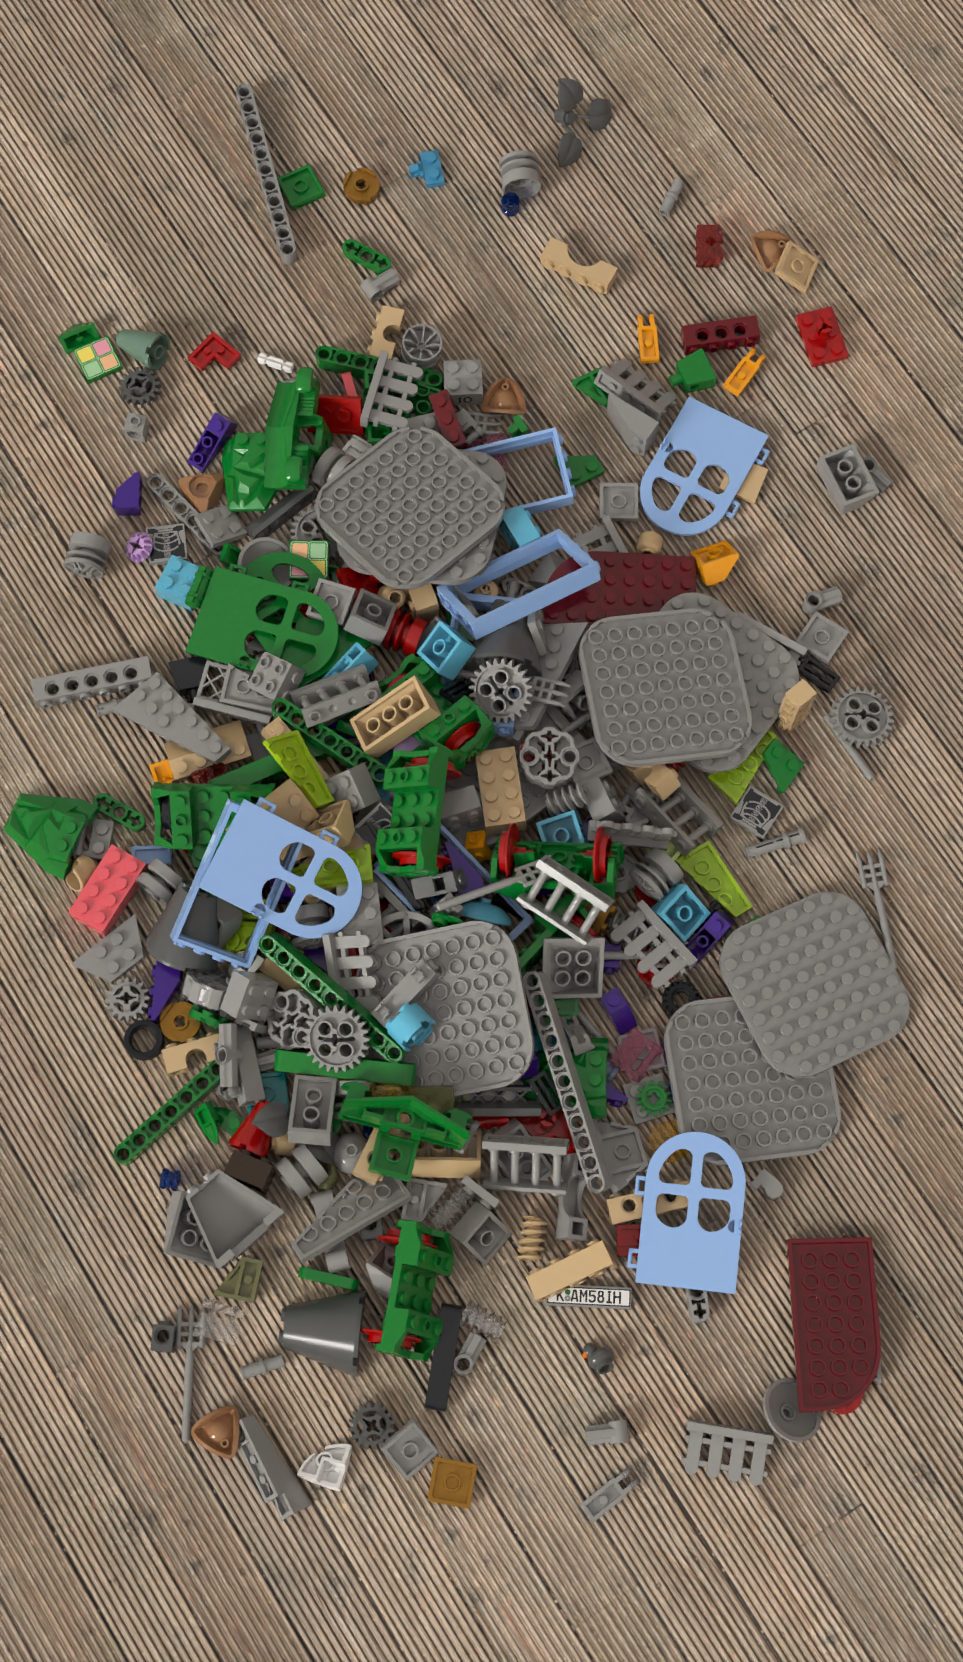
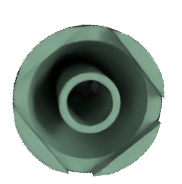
(145, 346)

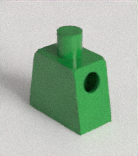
(693, 373)

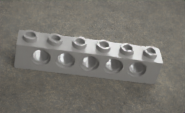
(83, 677)

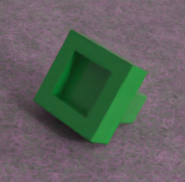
(518, 428)

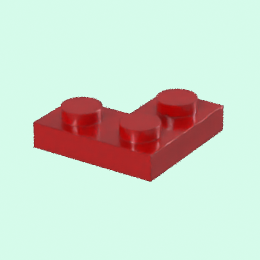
(214, 349)

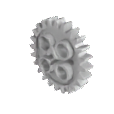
(306, 521)
(488, 701)
(860, 733)
(335, 1019)

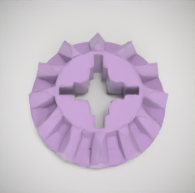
(136, 554)

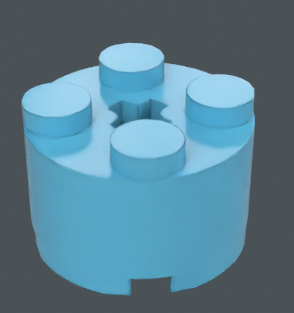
(410, 1026)

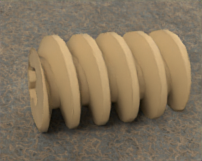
(532, 1239)

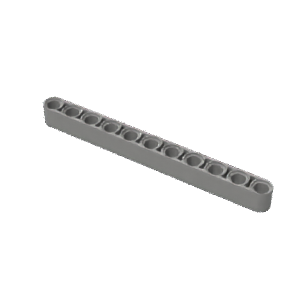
(269, 180)
(574, 1088)

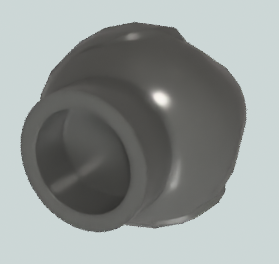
(599, 1359)

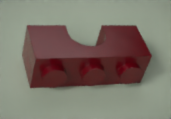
(448, 420)

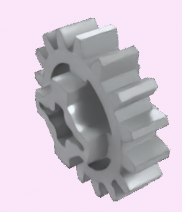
(119, 999)

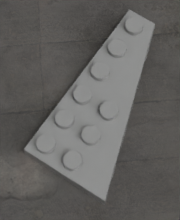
(168, 715)

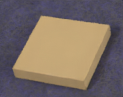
(796, 266)
(751, 486)

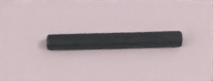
(403, 882)

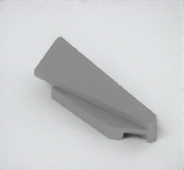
(269, 1470)

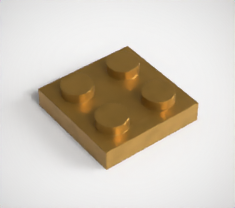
(452, 1482)

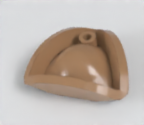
(769, 248)
(504, 398)
(202, 490)
(218, 1431)

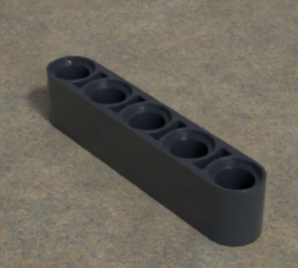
(443, 1358)

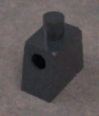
(188, 675)

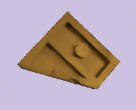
(601, 922)

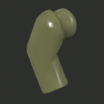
(332, 1180)

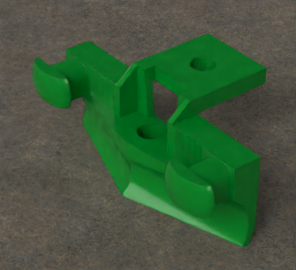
(292, 409)
(384, 1113)

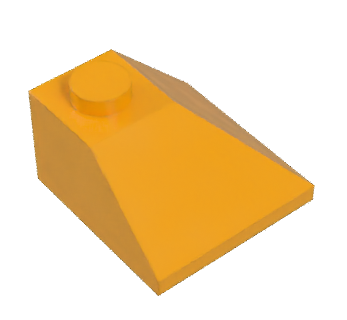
(714, 562)

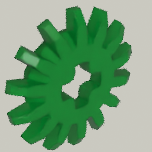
(660, 1093)

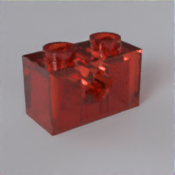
(708, 246)

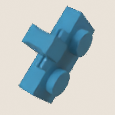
(428, 168)

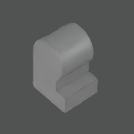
(768, 1184)

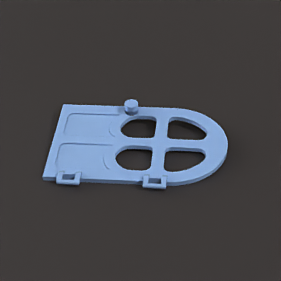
(713, 441)
(251, 858)
(688, 1253)

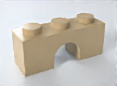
(389, 322)
(659, 778)
(177, 1056)

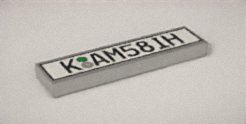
(593, 1297)

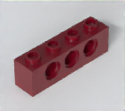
(727, 328)

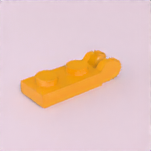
(647, 340)
(743, 373)

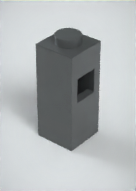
(442, 883)

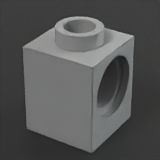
(136, 427)

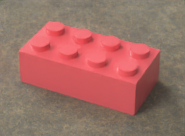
(108, 891)

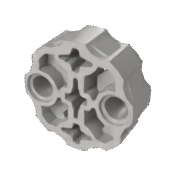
(565, 768)
(206, 988)
(296, 1013)

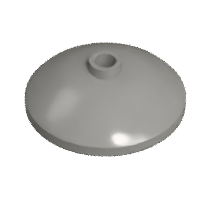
(260, 547)
(782, 1398)

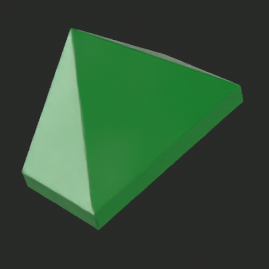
(78, 336)

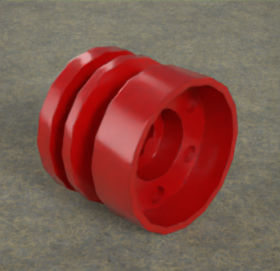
(404, 633)

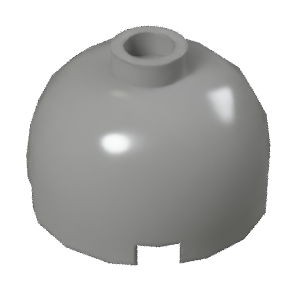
(348, 1151)

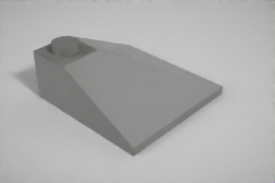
(573, 968)
(182, 1233)

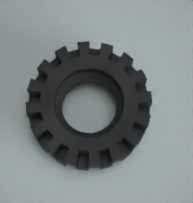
(675, 987)

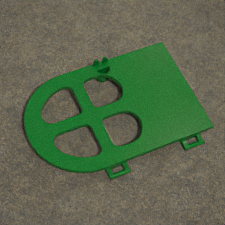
(231, 616)
(297, 652)

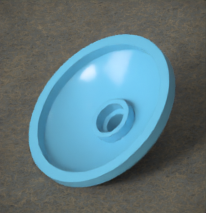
(485, 911)

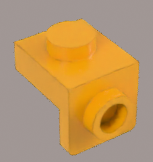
(161, 771)
(477, 845)

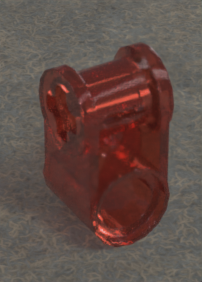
(208, 773)

